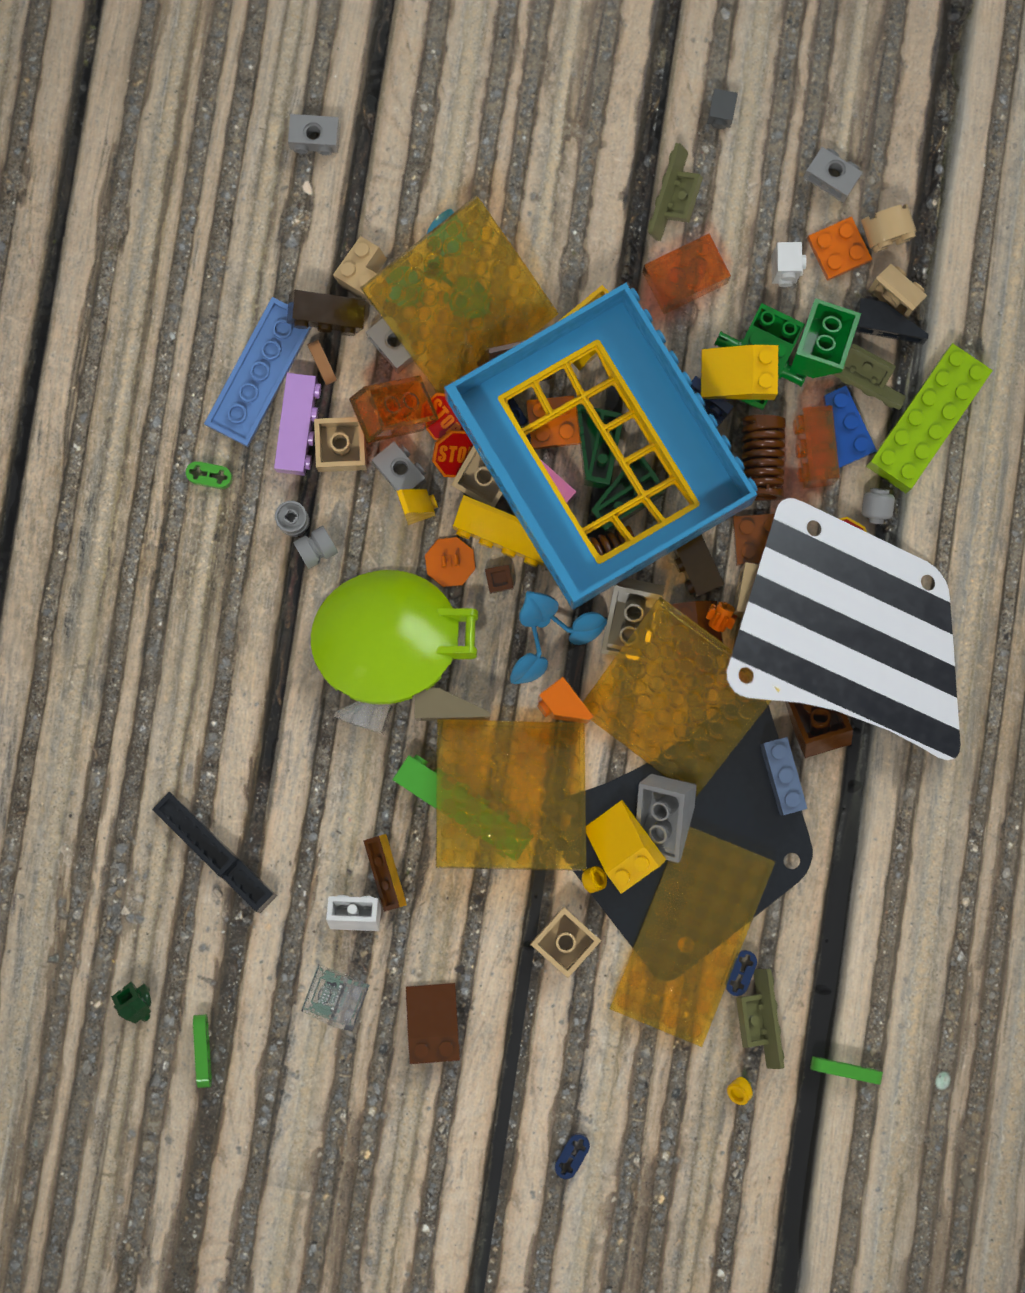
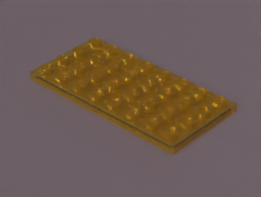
(692, 937)

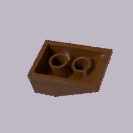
(819, 728)
(432, 1023)

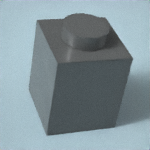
(722, 108)

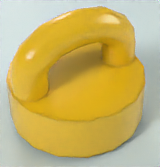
(594, 879)
(740, 1091)

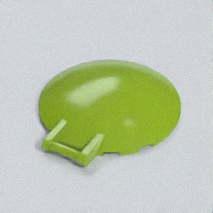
(388, 636)

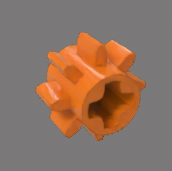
(721, 616)

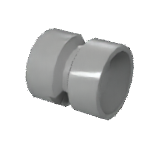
(292, 518)
(315, 547)

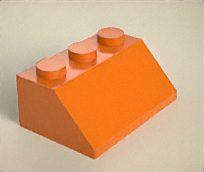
(563, 703)

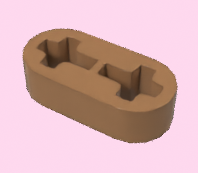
(322, 362)

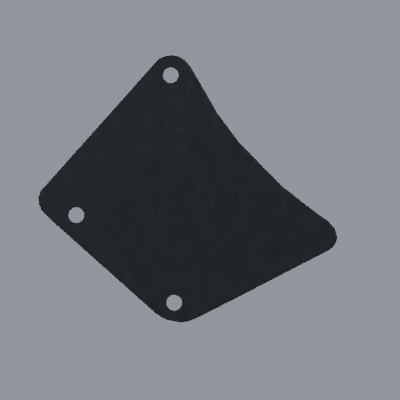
(732, 807)

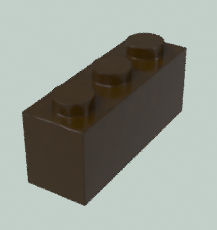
(325, 312)
(698, 567)

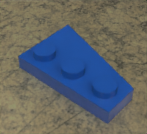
(850, 431)

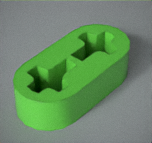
(209, 469)

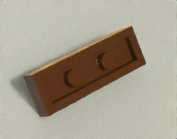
(385, 872)

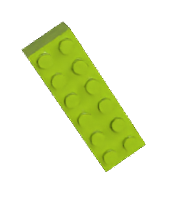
(929, 418)

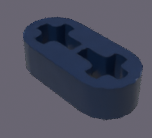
(746, 974)
(577, 1159)

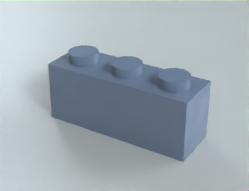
(783, 776)

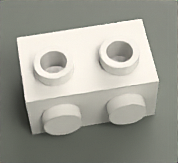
(787, 263)
(353, 913)

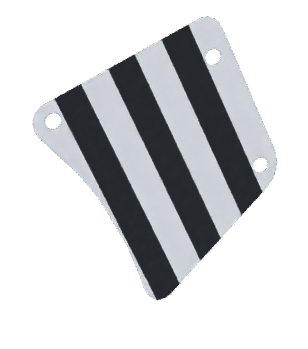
(850, 630)

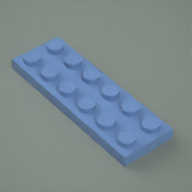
(257, 375)

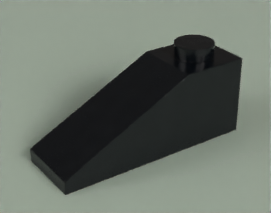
(884, 321)

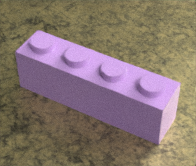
(296, 424)

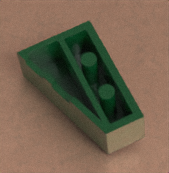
(595, 453)
(622, 492)

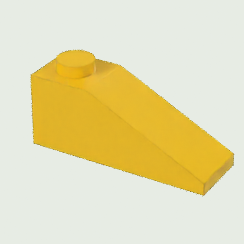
(417, 504)

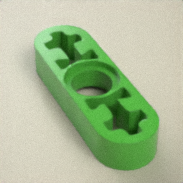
(202, 1051)
(846, 1070)

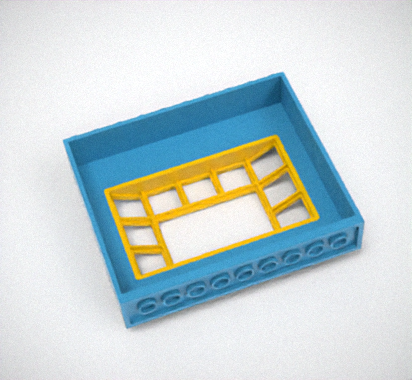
(656, 399)

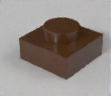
(499, 579)

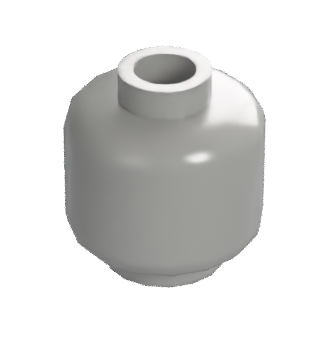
(878, 505)

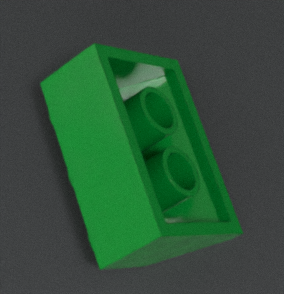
(825, 340)

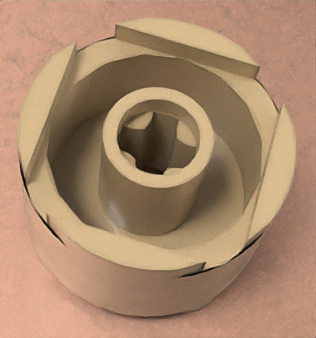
(888, 227)

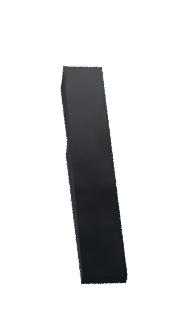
(214, 853)

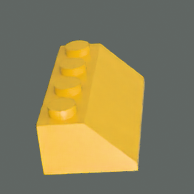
(495, 529)

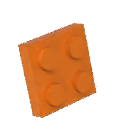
(839, 248)
(558, 432)

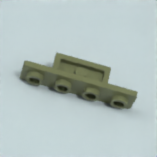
(676, 195)
(870, 376)
(760, 1020)

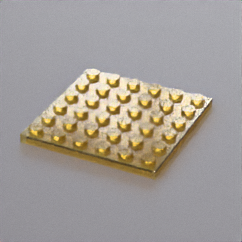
(459, 295)
(673, 699)
(510, 795)

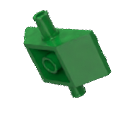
(770, 328)

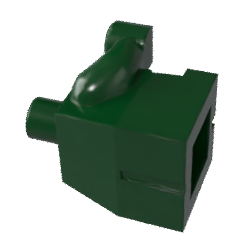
(133, 1003)

